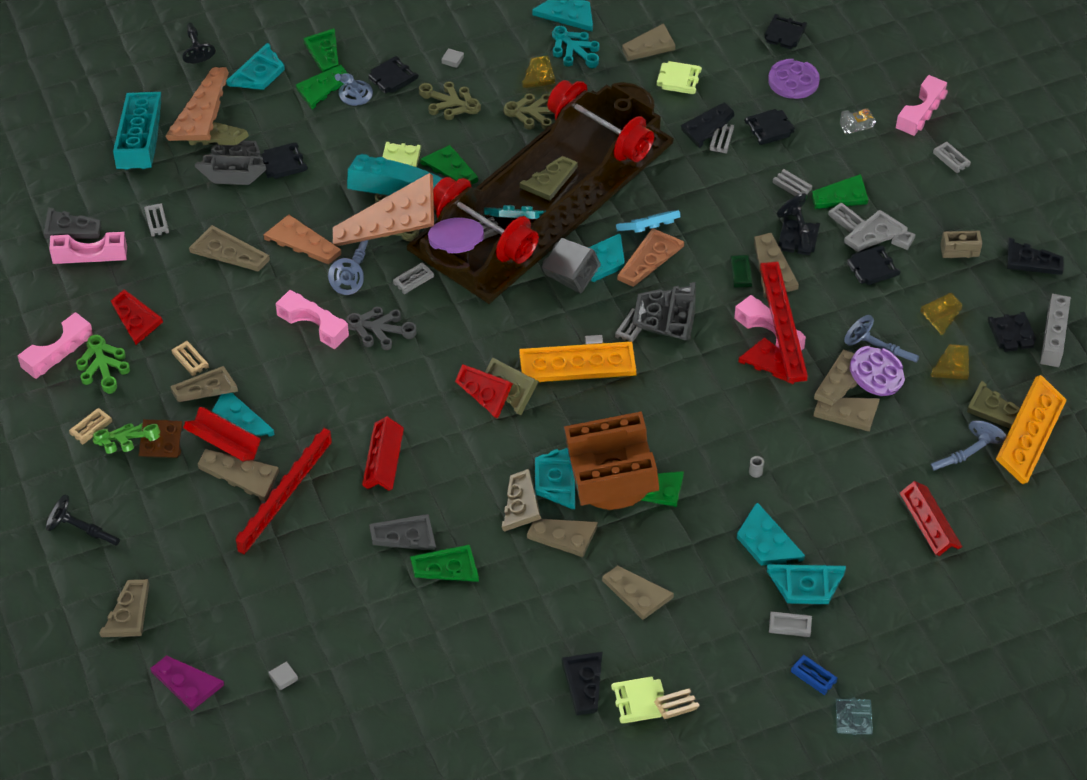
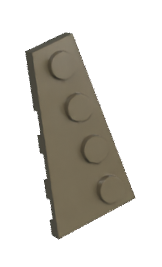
(227, 248)
(769, 251)
(837, 381)
(249, 475)

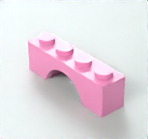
(914, 117)
(67, 250)
(295, 308)
(754, 313)
(39, 359)

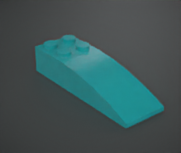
(138, 131)
(382, 175)

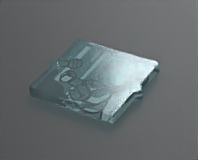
(854, 716)

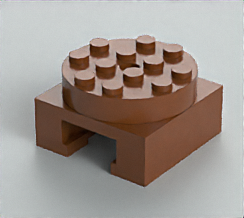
(612, 461)

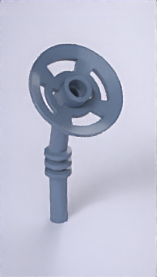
(354, 91)
(348, 272)
(862, 333)
(986, 434)

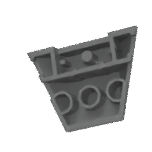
(233, 163)
(667, 311)

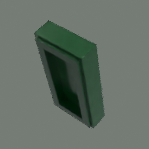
(741, 271)

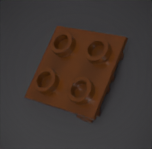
(167, 444)

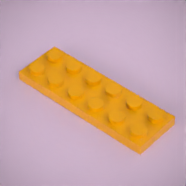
(578, 361)
(1031, 429)

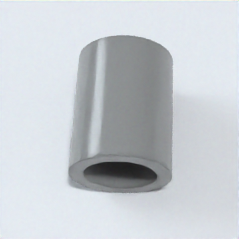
(593, 339)
(756, 466)

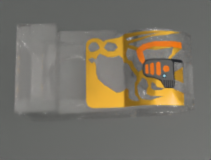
(856, 121)

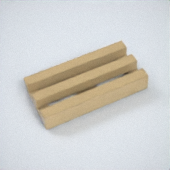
(197, 368)
(92, 427)
(674, 696)

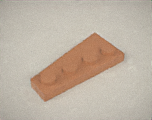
(302, 239)
(650, 254)

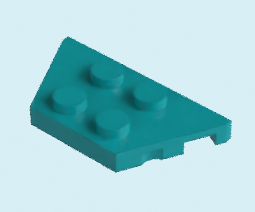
(568, 12)
(258, 70)
(511, 212)
(610, 256)
(237, 412)
(555, 478)
(766, 539)
(806, 582)

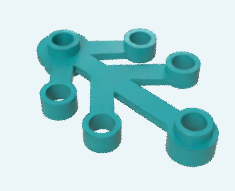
(561, 35)

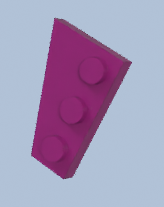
(186, 681)

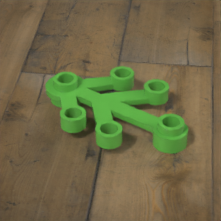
(97, 344)
(128, 431)

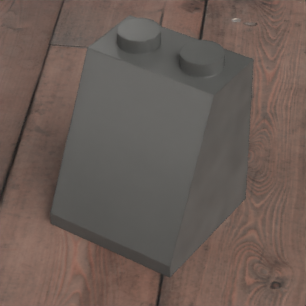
(571, 264)

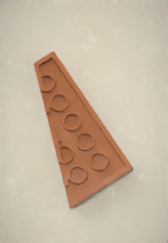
(201, 110)
(398, 213)

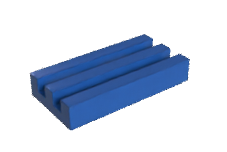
(811, 677)

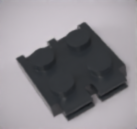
(784, 33)
(390, 76)
(770, 126)
(282, 161)
(791, 240)
(871, 266)
(1012, 331)

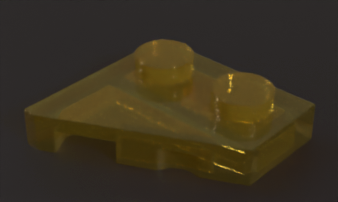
(539, 72)
(942, 311)
(953, 363)

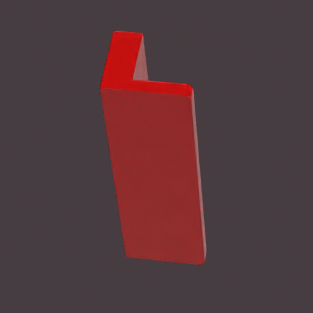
(224, 434)
(383, 454)
(929, 518)

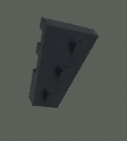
(704, 125)
(1028, 259)
(583, 681)

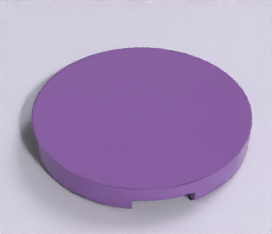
(793, 79)
(456, 235)
(877, 371)

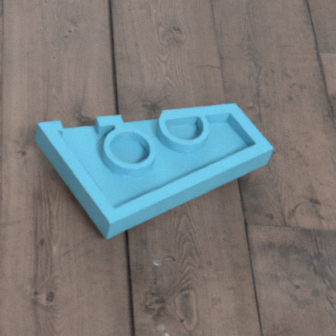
(653, 221)

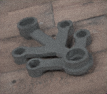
(359, 322)

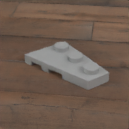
(874, 230)

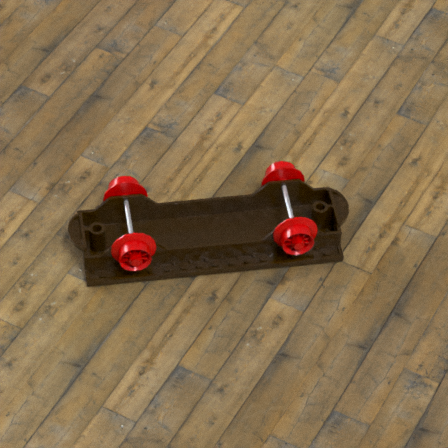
(609, 136)

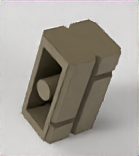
(961, 244)

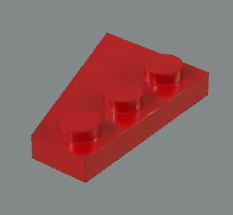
(135, 316)
(767, 357)
(485, 388)

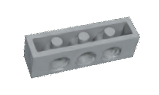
(1055, 330)

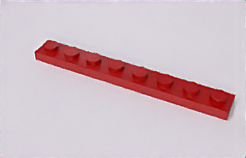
(783, 322)
(281, 494)

